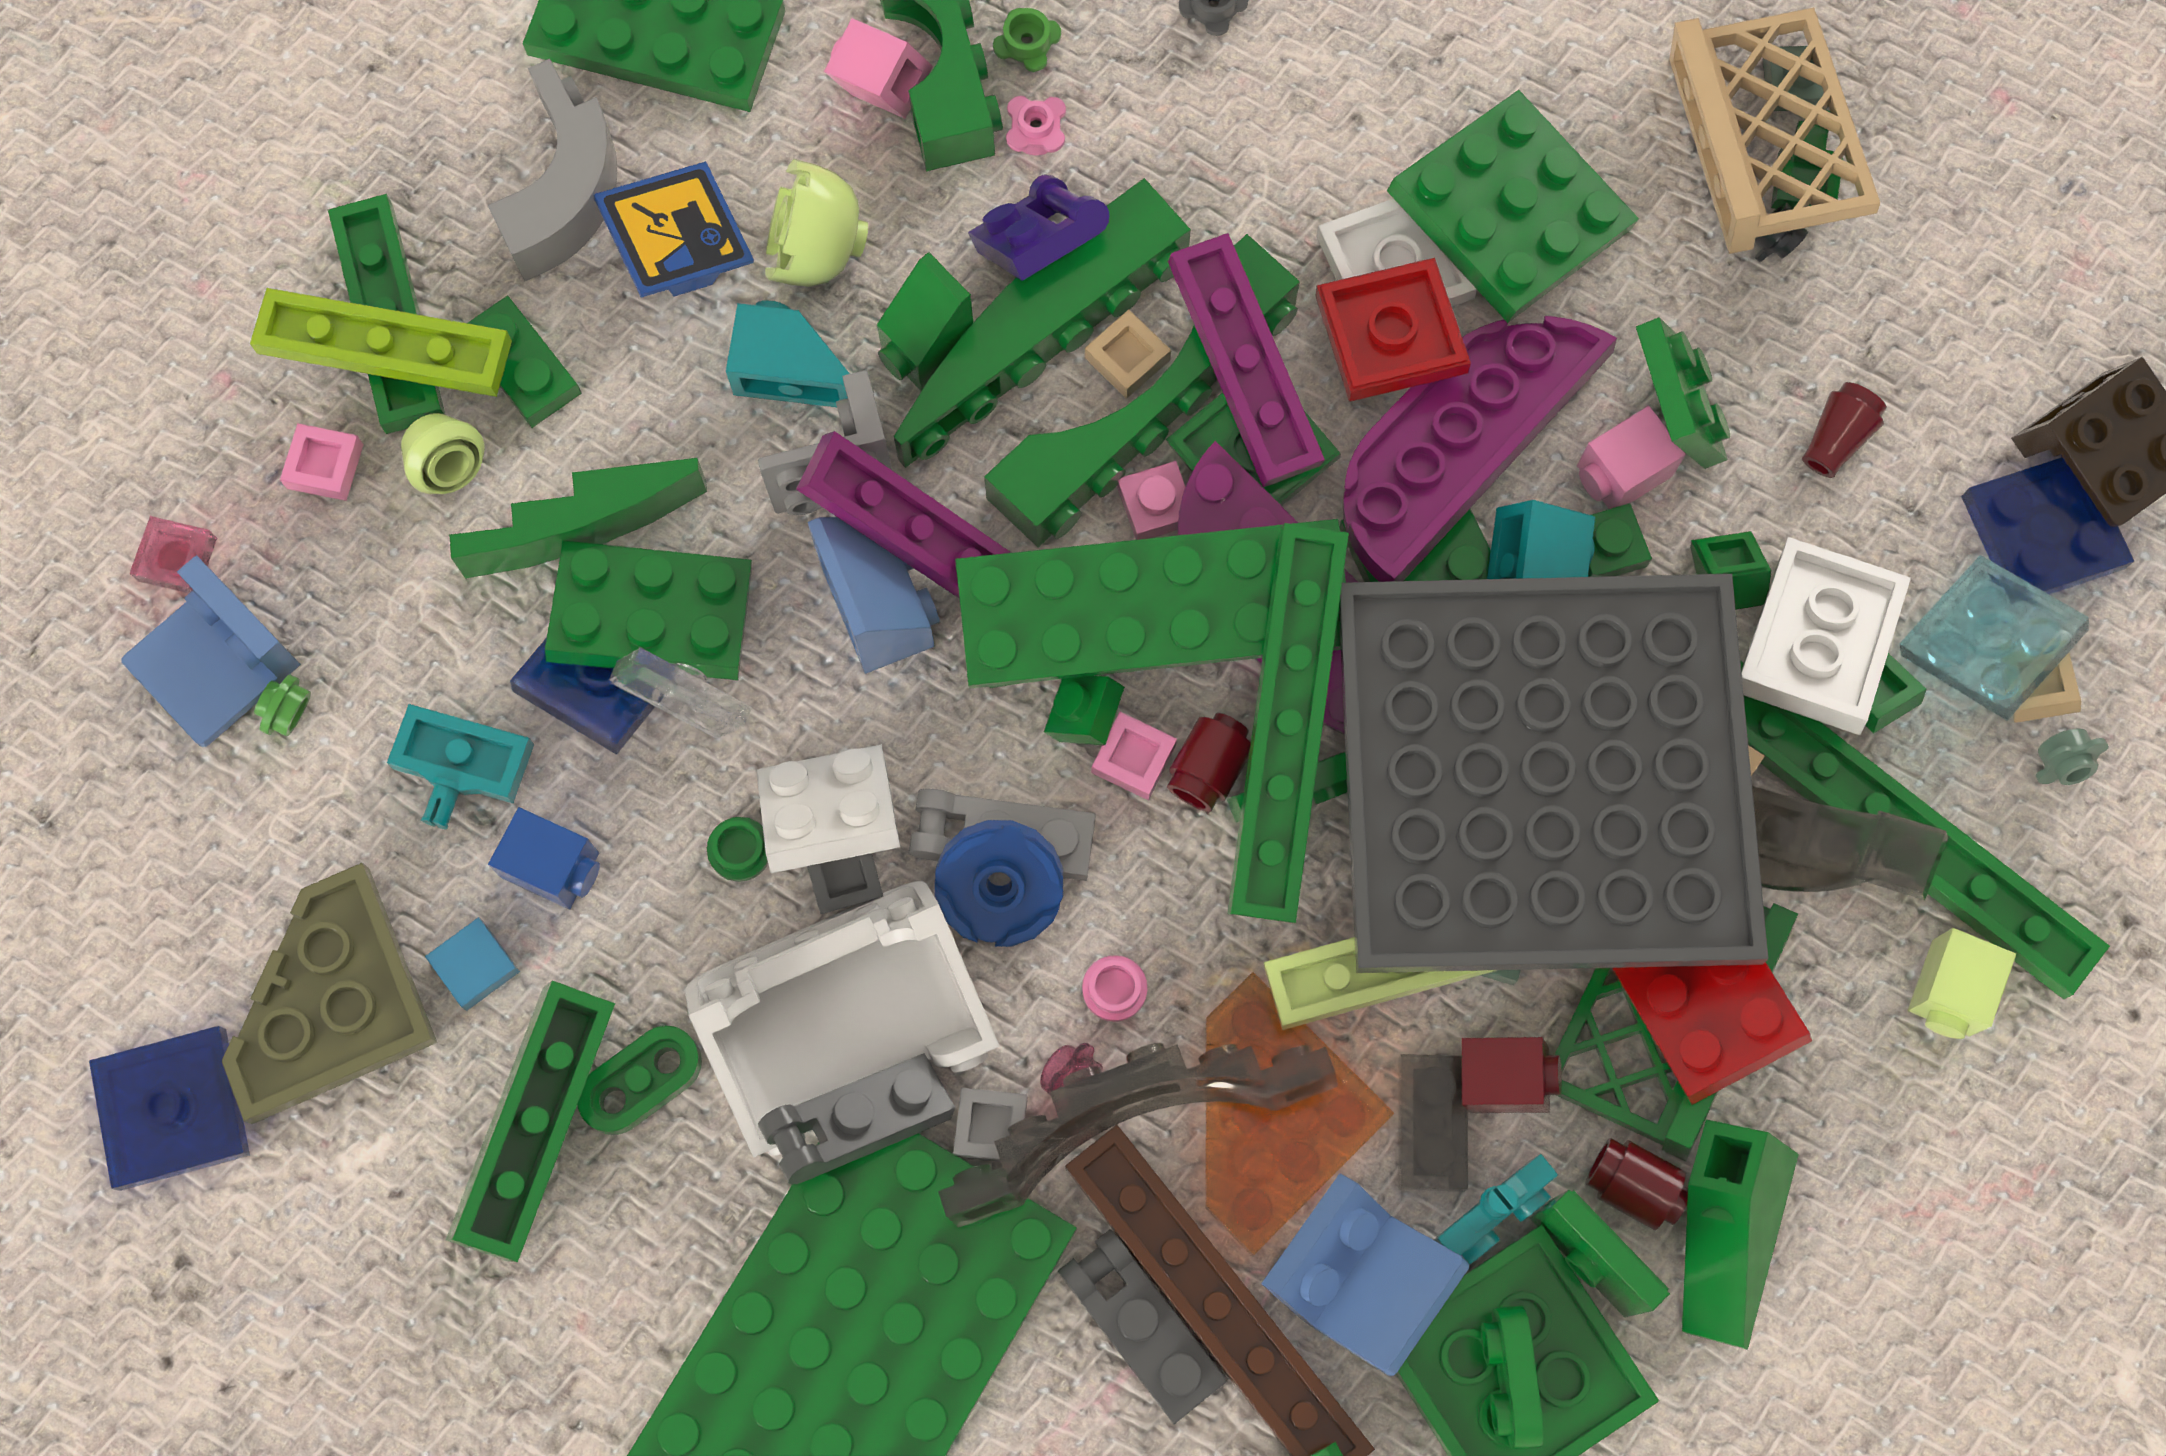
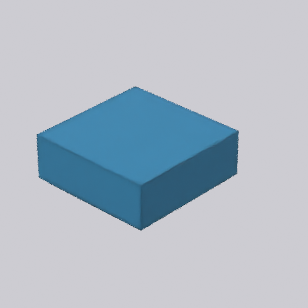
(472, 964)

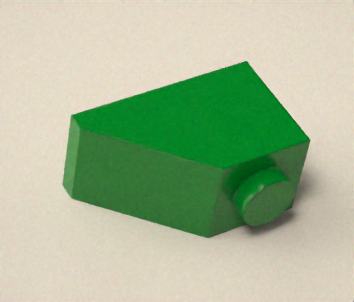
(923, 322)

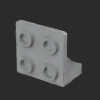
(860, 426)

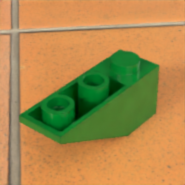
(1732, 1229)

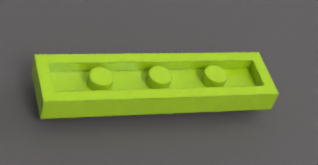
(381, 342)

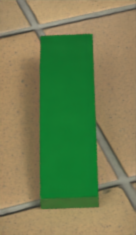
(602, 509)

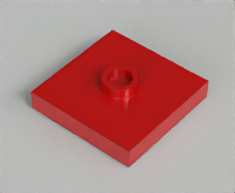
(1392, 329)

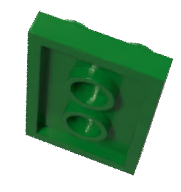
(658, 600)

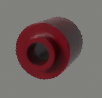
(1209, 761)
(1639, 1183)

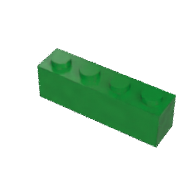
(530, 1122)

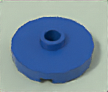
(995, 912)

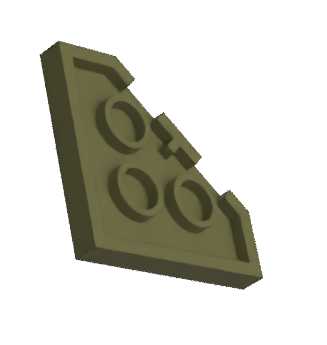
(327, 1001)

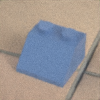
(873, 595)

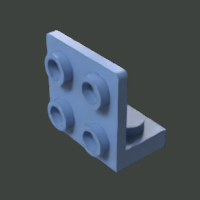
(208, 658)
(1364, 1277)

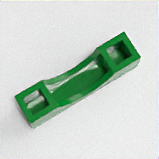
(949, 106)

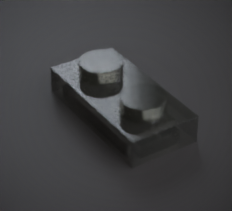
(1431, 1124)

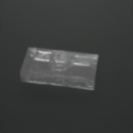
(680, 692)

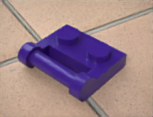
(1024, 238)

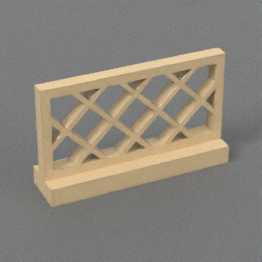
(1723, 147)

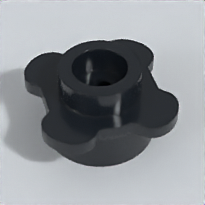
(1780, 243)

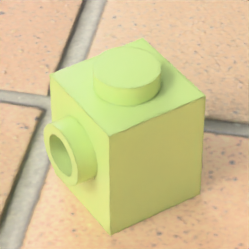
(1961, 984)

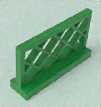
(1680, 1120)

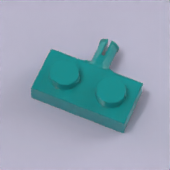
(458, 759)
(1519, 1194)

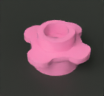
(1035, 139)

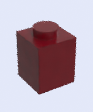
(1509, 1075)

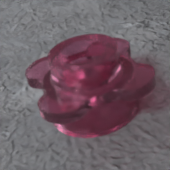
(1065, 1062)

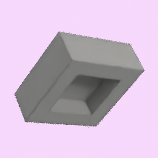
(984, 1119)

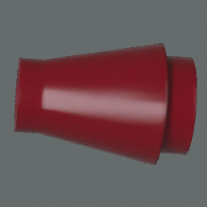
(1844, 427)

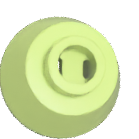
(441, 453)

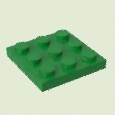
(1512, 205)
(1581, 1366)

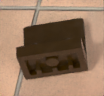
(2109, 439)

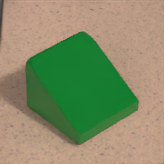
(1738, 556)

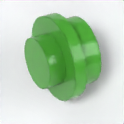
(282, 705)

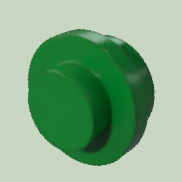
(737, 849)

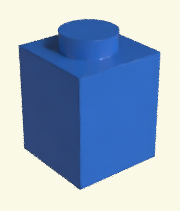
(546, 859)

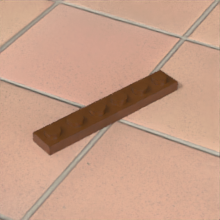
(1212, 1299)

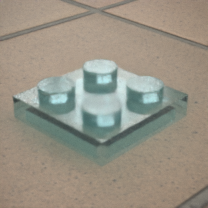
(1994, 637)

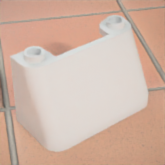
(838, 1006)

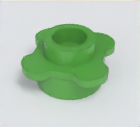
(1027, 23)

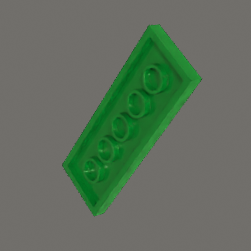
(1119, 605)

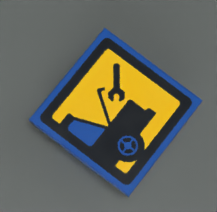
(674, 230)

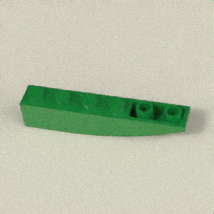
(1043, 317)

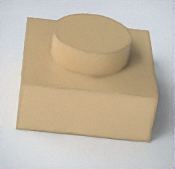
(1127, 353)
(2054, 696)

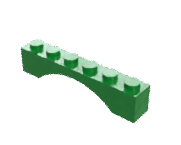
(1059, 472)

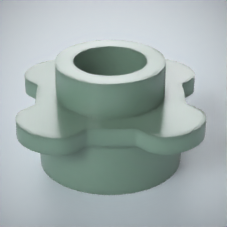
(2070, 757)

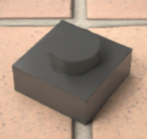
(844, 882)

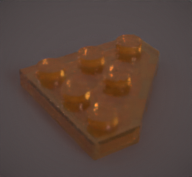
(1271, 1161)

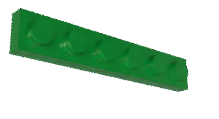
(1288, 723)

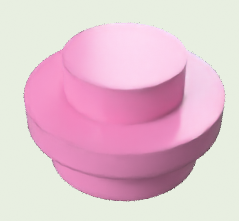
(1114, 988)

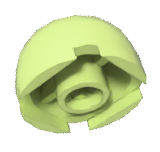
(814, 227)

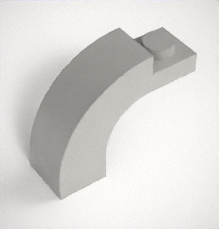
(558, 211)

